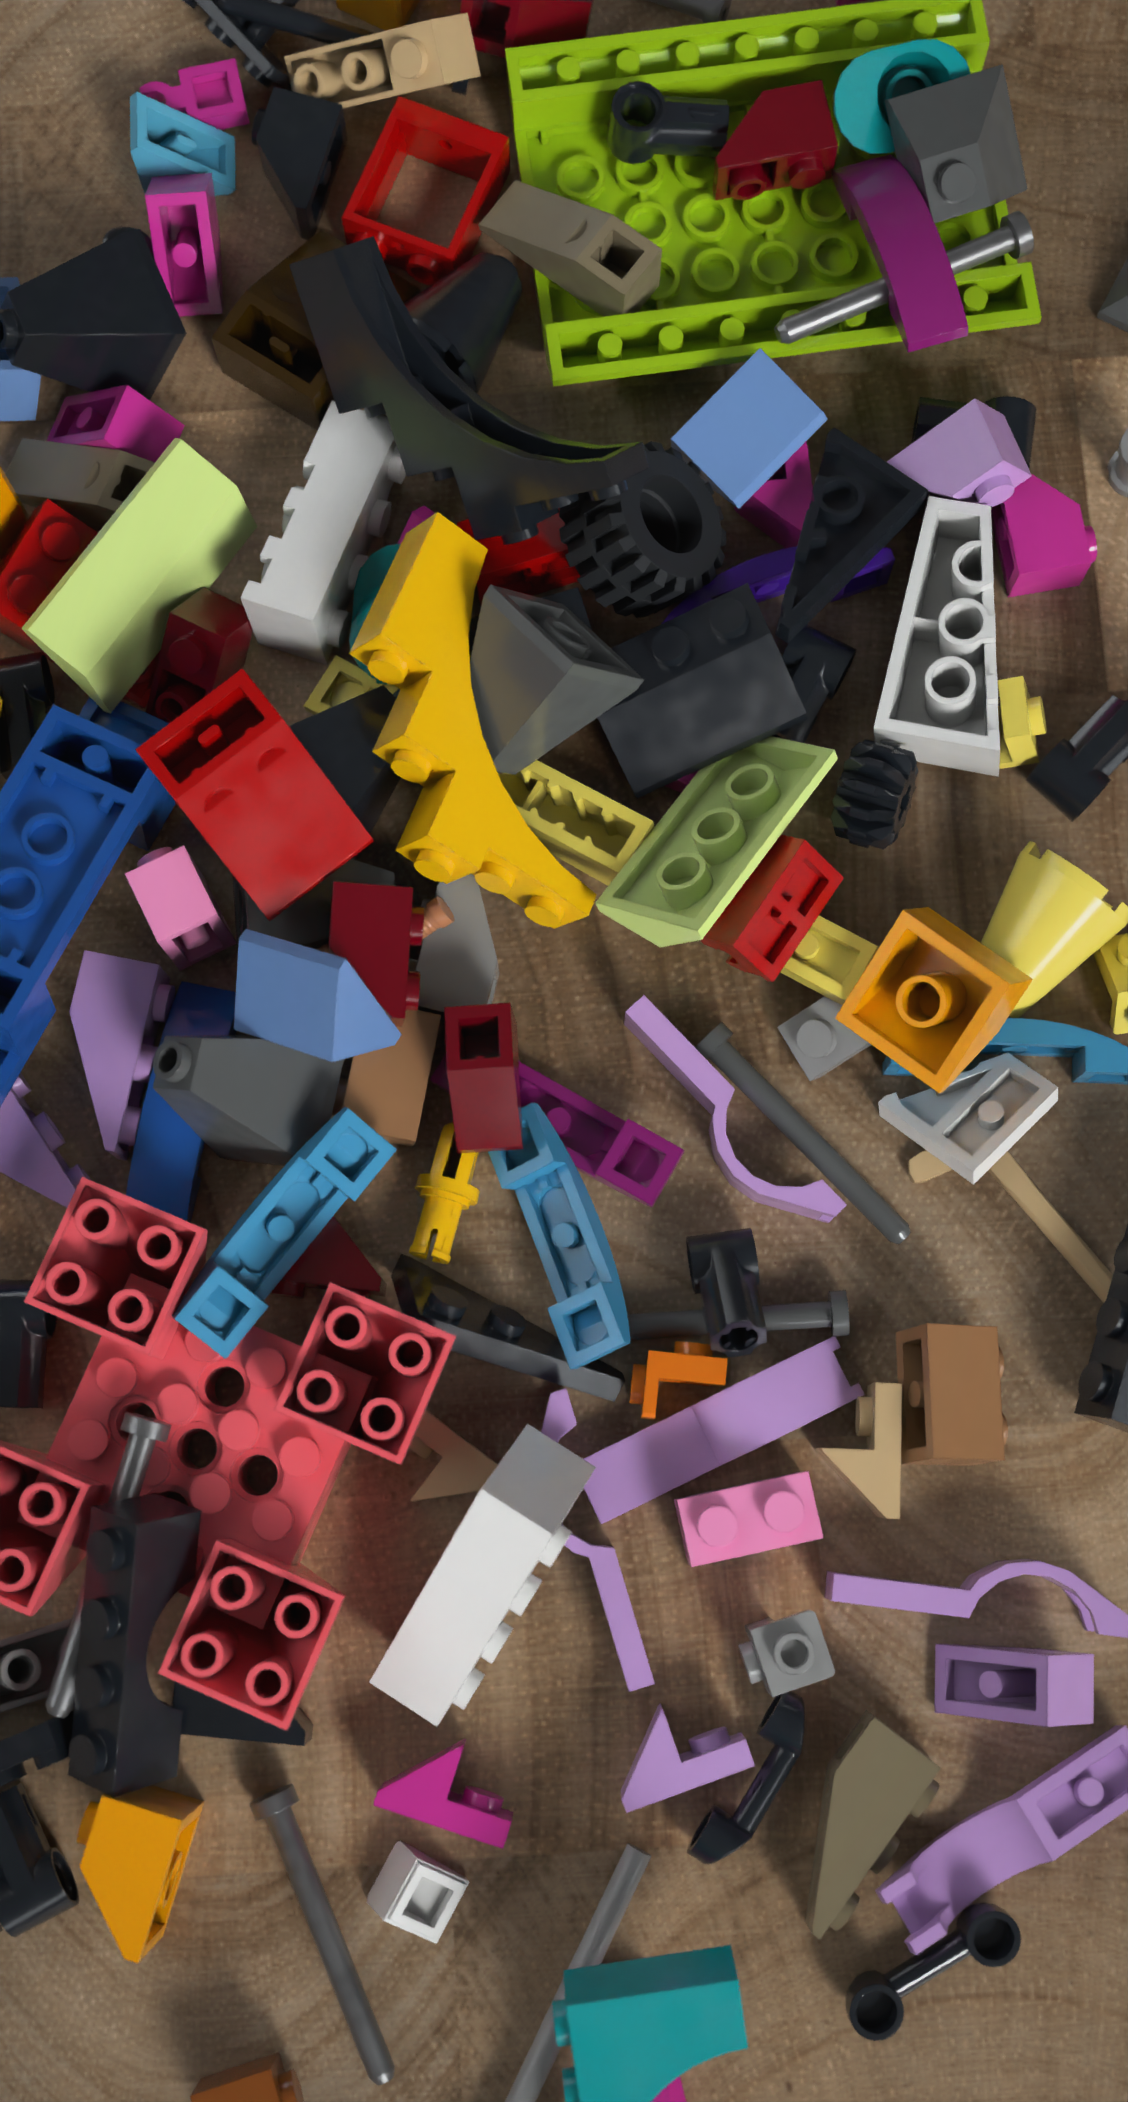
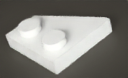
(975, 1115)

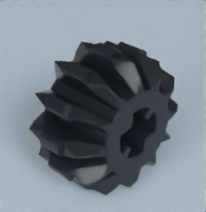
(874, 793)

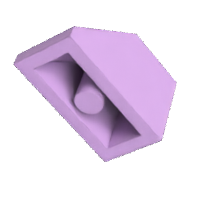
(966, 457)
(1015, 1684)

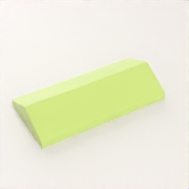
(147, 559)
(713, 840)

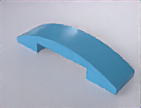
(1092, 1054)
(279, 1228)
(569, 1240)

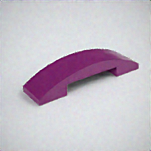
(906, 248)
(599, 1142)

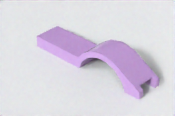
(714, 1094)
(718, 1430)
(605, 1566)
(1094, 1609)
(1010, 1838)

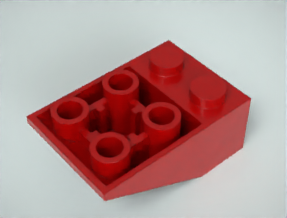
(35, 565)
(255, 794)

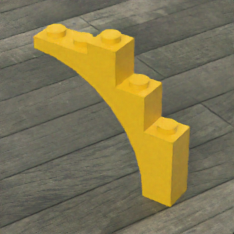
(434, 735)

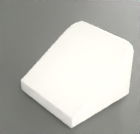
(416, 1892)

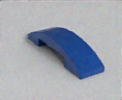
(165, 1146)

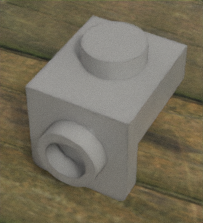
(820, 1039)
(786, 1653)

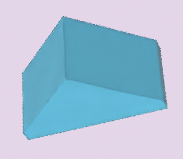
(177, 144)

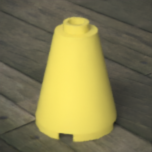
(1050, 921)

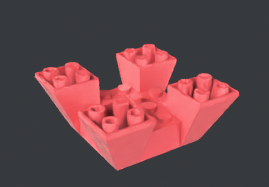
(355, 1380)

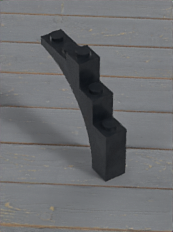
(440, 424)

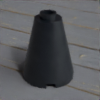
(469, 314)

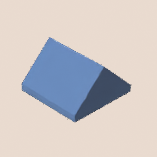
(748, 429)
(306, 1000)

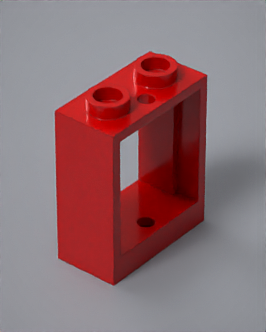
(445, 143)

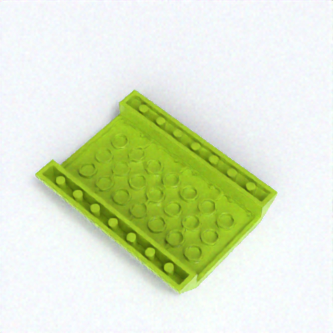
(730, 261)

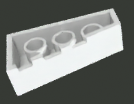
(325, 536)
(943, 657)
(484, 1577)

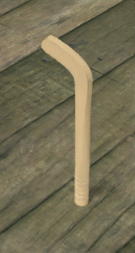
(1033, 1202)

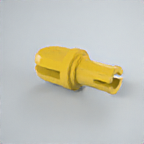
(443, 1199)

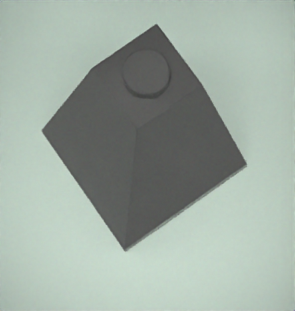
(959, 143)

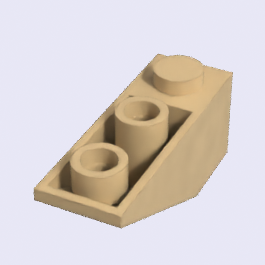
(387, 62)

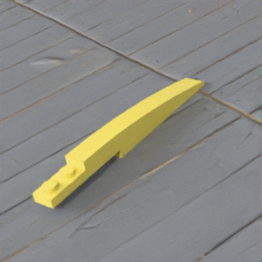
(603, 835)

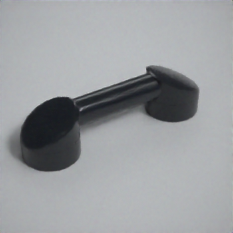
(723, 1833)
(875, 1997)

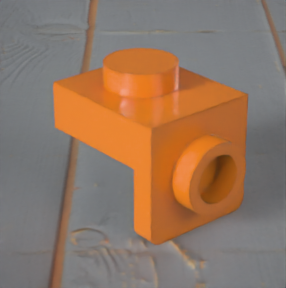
(689, 1364)

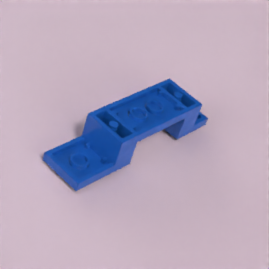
(61, 831)

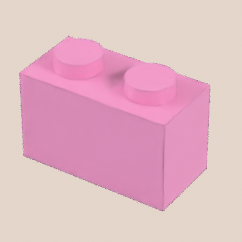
(179, 906)
(748, 1518)

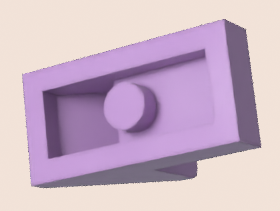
(662, 1772)

